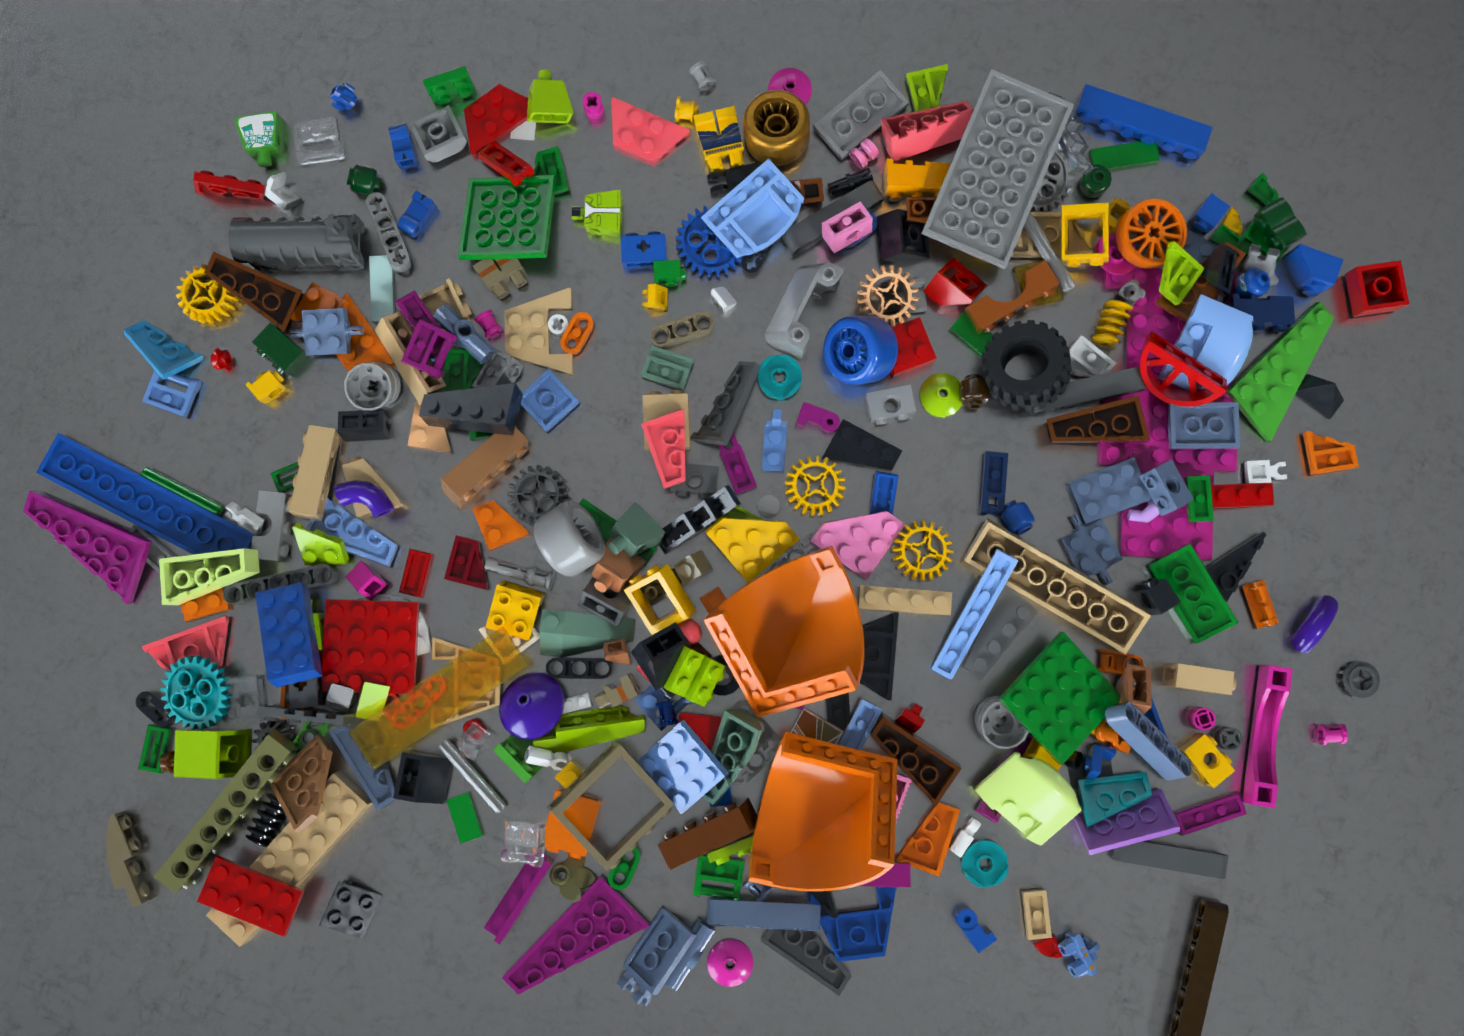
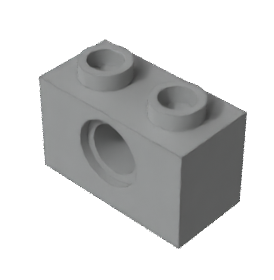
(901, 396)

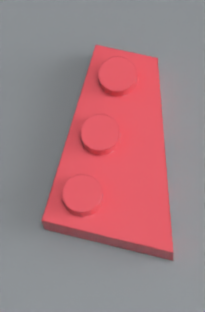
(667, 445)

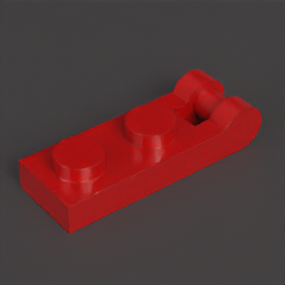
(505, 163)

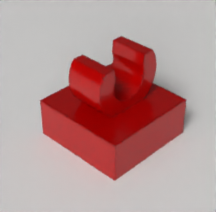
(910, 718)

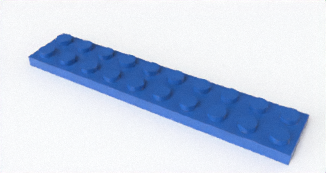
(139, 499)

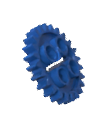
(698, 228)

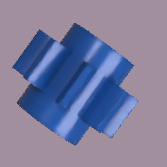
(343, 96)

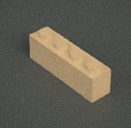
(395, 336)
(314, 472)
(904, 600)

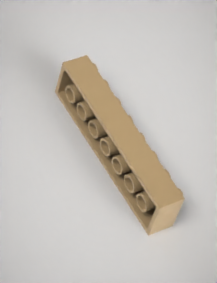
(1061, 587)
(297, 854)

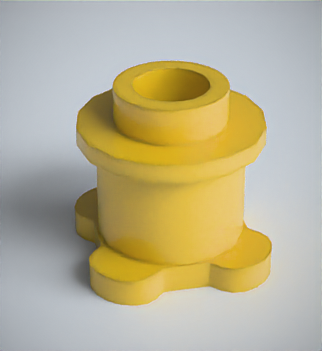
(685, 110)

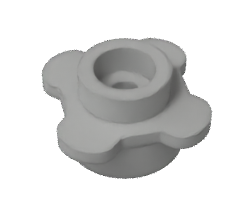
(1134, 286)

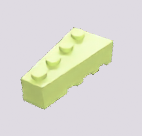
(199, 574)

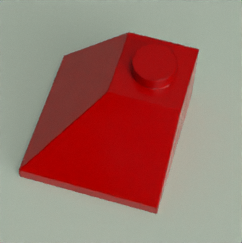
(954, 285)

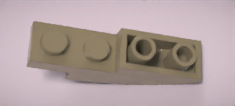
(121, 850)

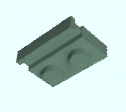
(667, 368)

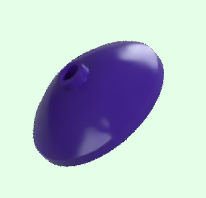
(541, 709)

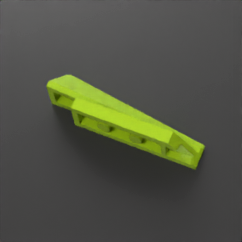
(590, 728)

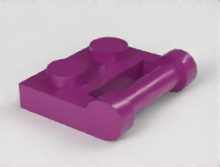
(421, 347)

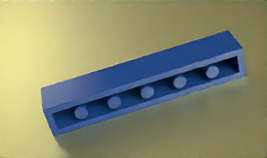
(1142, 122)

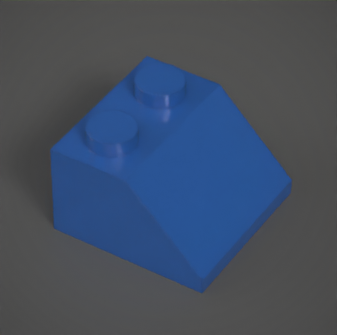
(1311, 269)

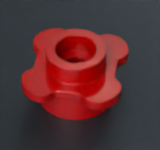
(221, 359)

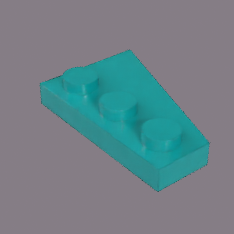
(1111, 795)

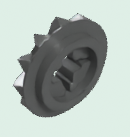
(1366, 670)

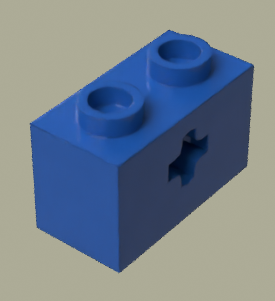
(632, 245)

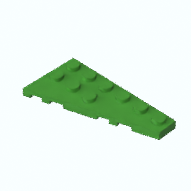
(1274, 378)

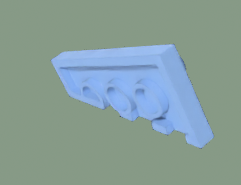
(357, 536)

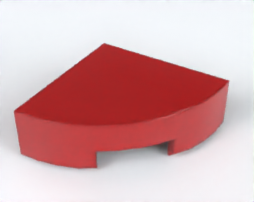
(1048, 947)

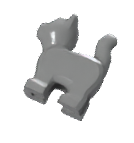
(1266, 263)

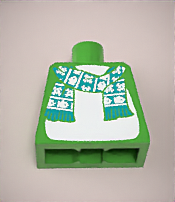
(261, 135)

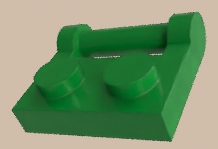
(727, 872)

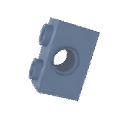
(1166, 487)

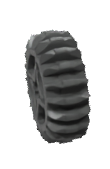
(538, 485)

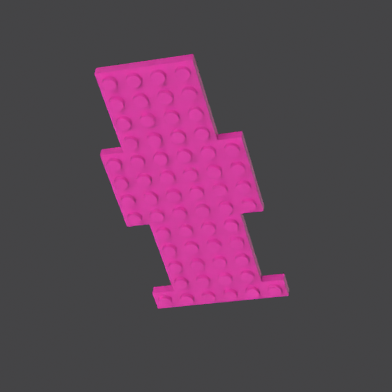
(1172, 530)

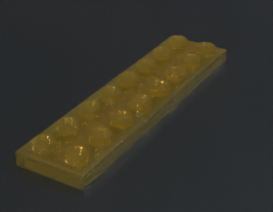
(438, 698)

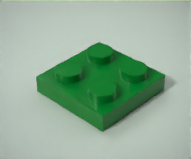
(449, 86)

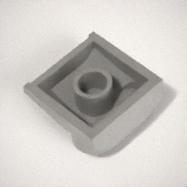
(439, 135)

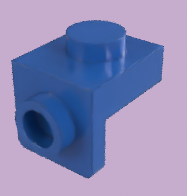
(1093, 760)

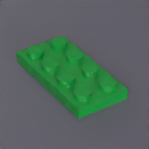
(1202, 604)

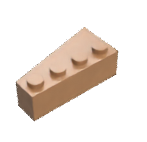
(482, 466)

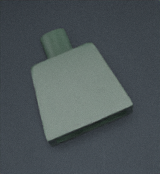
(635, 532)

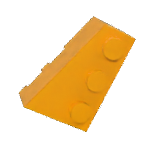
(912, 180)

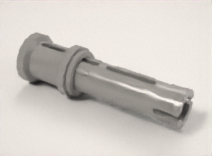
(529, 575)

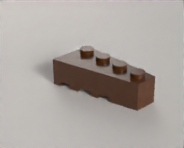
(259, 291)
(1104, 423)
(921, 761)
(709, 834)

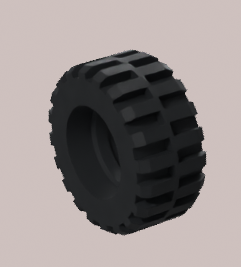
(1020, 339)

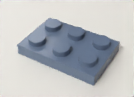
(1204, 426)
(1109, 491)

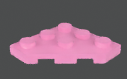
(860, 539)

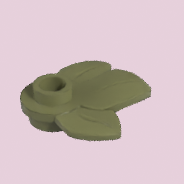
(575, 878)

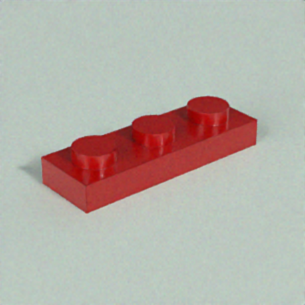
(1242, 495)

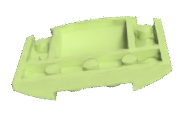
(1030, 796)

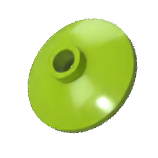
(933, 402)

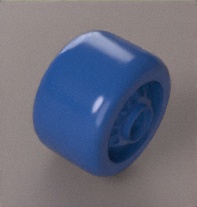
(860, 349)

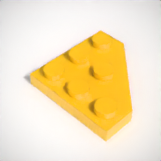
(751, 542)

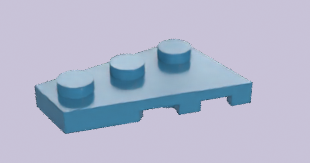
(160, 351)

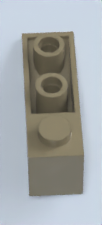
(686, 572)

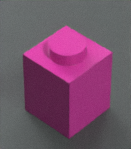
(366, 580)

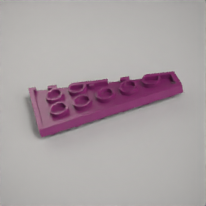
(96, 543)
(580, 933)

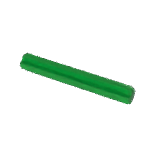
(182, 490)

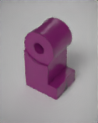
(818, 417)

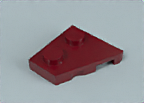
(466, 563)

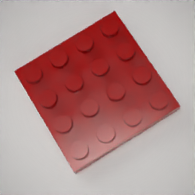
(370, 644)

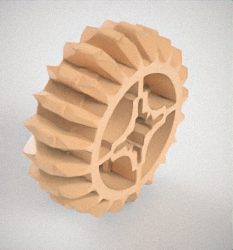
(892, 285)

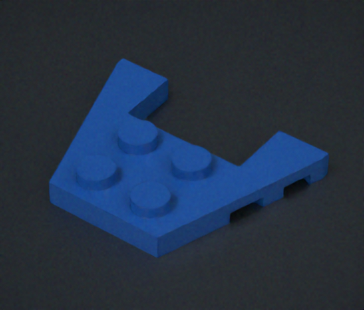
(859, 933)

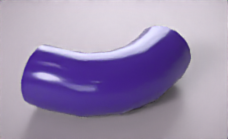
(365, 493)
(1315, 624)

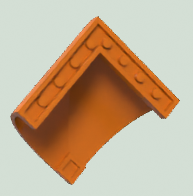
(792, 634)
(824, 817)

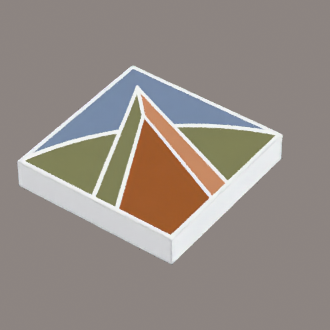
(816, 727)

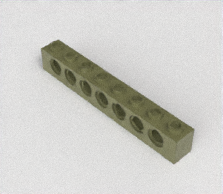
(172, 872)

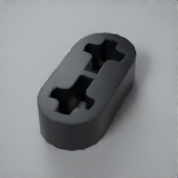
(152, 712)

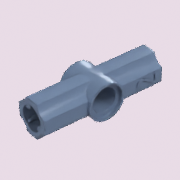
(454, 324)
(692, 955)

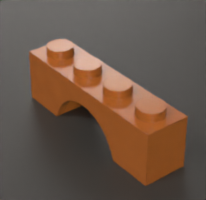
(988, 312)

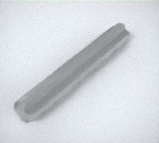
(1048, 253)
(472, 775)

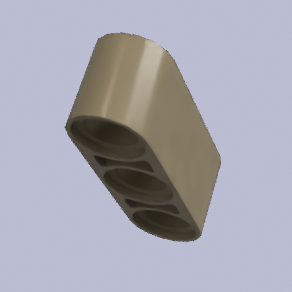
(691, 322)

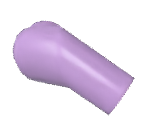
(1146, 515)

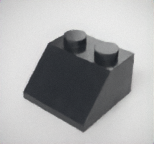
(901, 238)

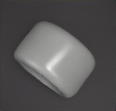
(569, 538)

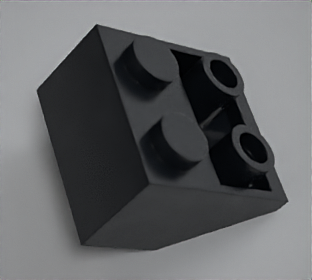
(660, 653)
(422, 778)

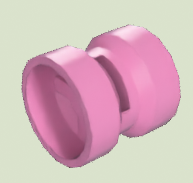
(863, 154)

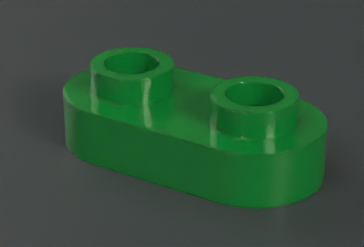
(627, 868)

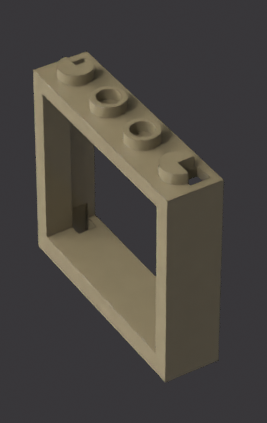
(585, 780)

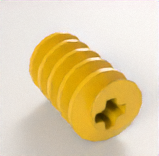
(1109, 324)

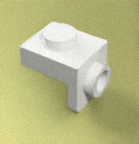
(279, 193)

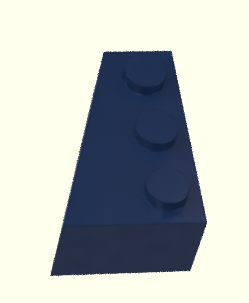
(1267, 313)

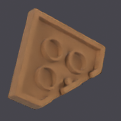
(303, 783)

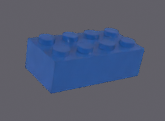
(288, 634)

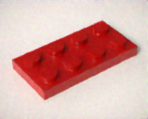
(250, 896)

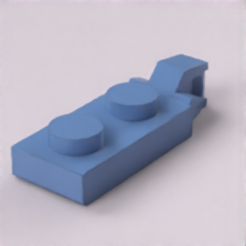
(774, 443)

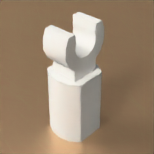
(545, 757)
(964, 837)

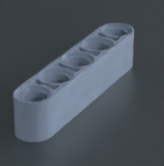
(1148, 741)
(763, 915)

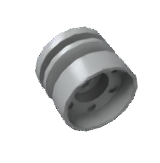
(360, 383)
(1002, 736)

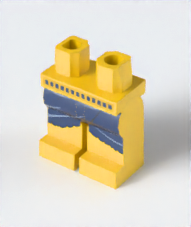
(719, 147)

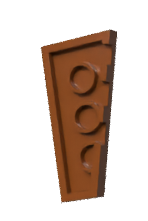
(1201, 286)

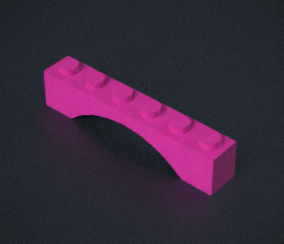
(1270, 698)

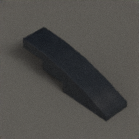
(698, 518)

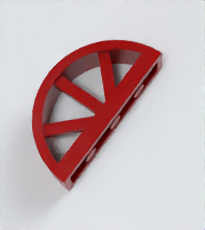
(1197, 372)

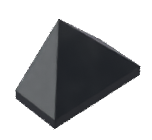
(1220, 268)
(1320, 394)

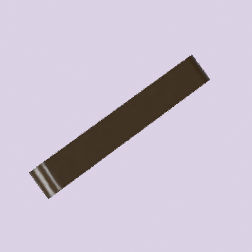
(1199, 968)

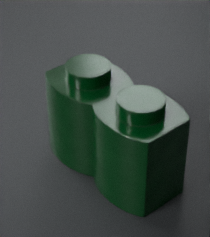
(1279, 224)

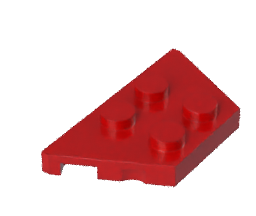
(494, 117)

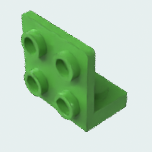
(513, 754)

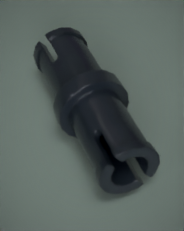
(849, 182)

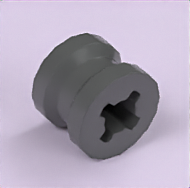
(1233, 738)

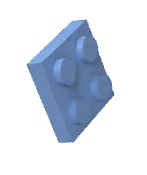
(548, 400)

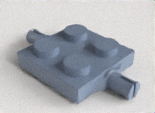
(326, 331)
(1091, 548)

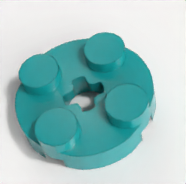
(779, 364)
(981, 850)

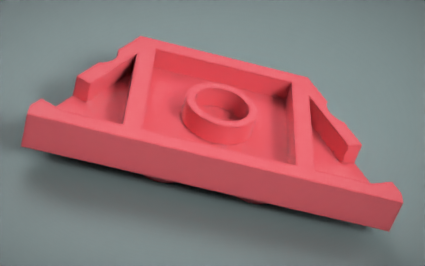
(643, 132)
(203, 640)

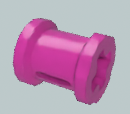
(592, 111)
(488, 324)
(1332, 734)

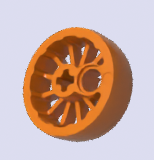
(1129, 223)

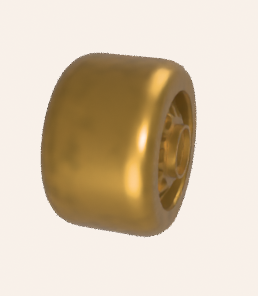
(776, 127)

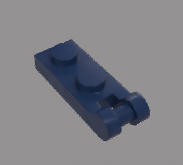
(993, 482)

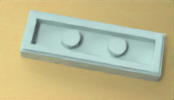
(381, 288)

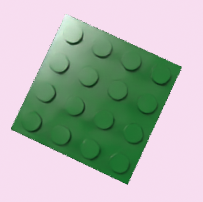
(507, 219)
(1060, 697)

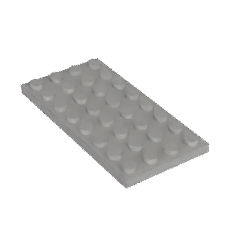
(997, 169)

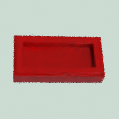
(415, 573)

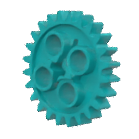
(196, 692)

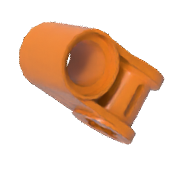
(1115, 662)
(1109, 736)

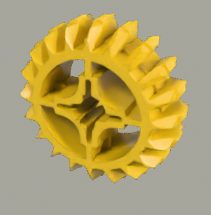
(193, 303)
(827, 471)
(933, 554)

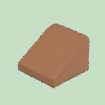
(617, 651)

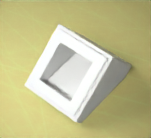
(723, 298)
(339, 698)

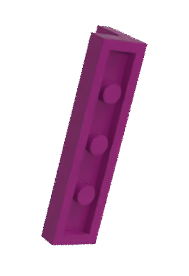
(516, 899)

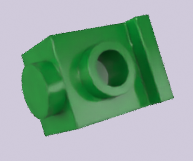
(668, 272)

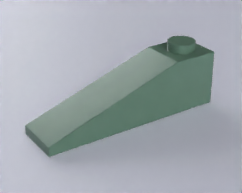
(577, 633)
(733, 747)

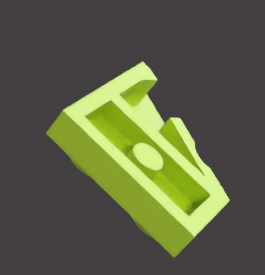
(926, 86)

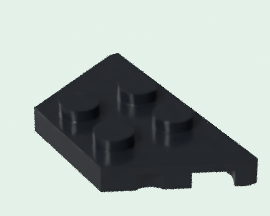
(879, 654)

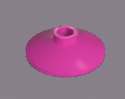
(799, 79)
(1115, 266)
(733, 951)

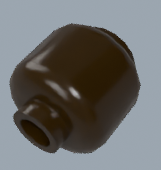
(973, 391)

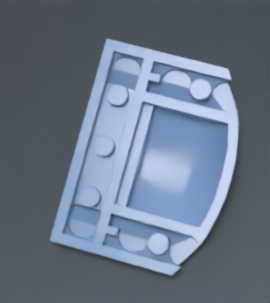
(755, 211)
(1216, 338)

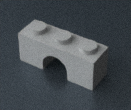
(274, 544)

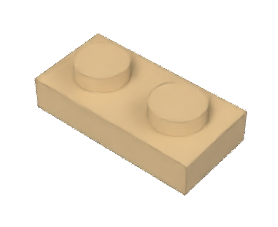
(1036, 914)

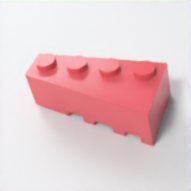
(924, 129)

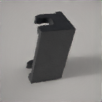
(362, 425)

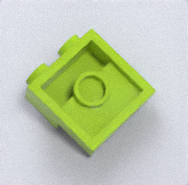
(695, 676)

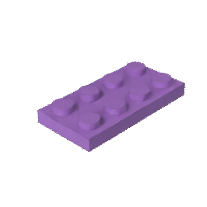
(1132, 825)

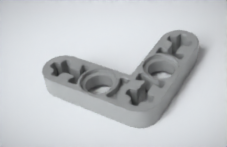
(767, 735)

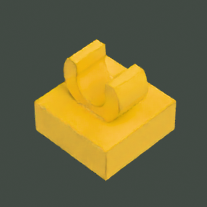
(657, 297)

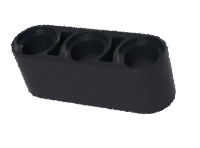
(569, 671)

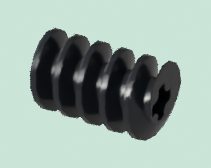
(268, 823)

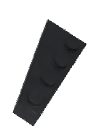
(474, 409)

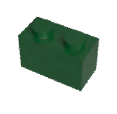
(280, 349)

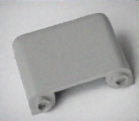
(784, 331)

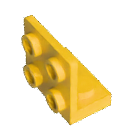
(514, 609)

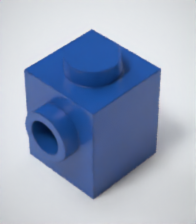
(1209, 213)

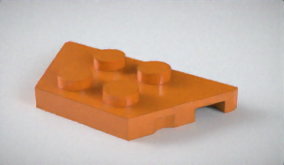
(364, 347)

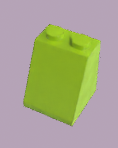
(210, 752)

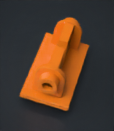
(1260, 604)

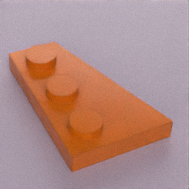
(931, 840)

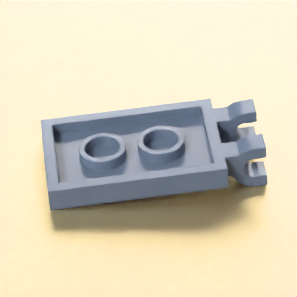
(656, 956)

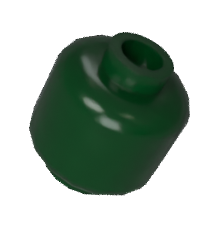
(363, 179)
(1095, 182)

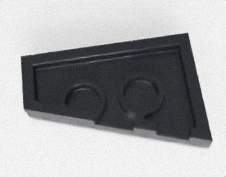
(861, 448)

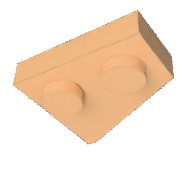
(427, 436)

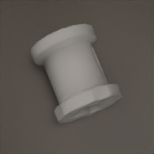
(702, 76)

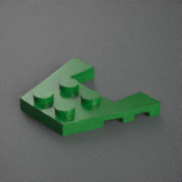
(1252, 235)

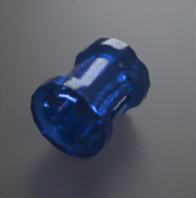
(667, 713)

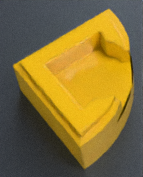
(1233, 221)

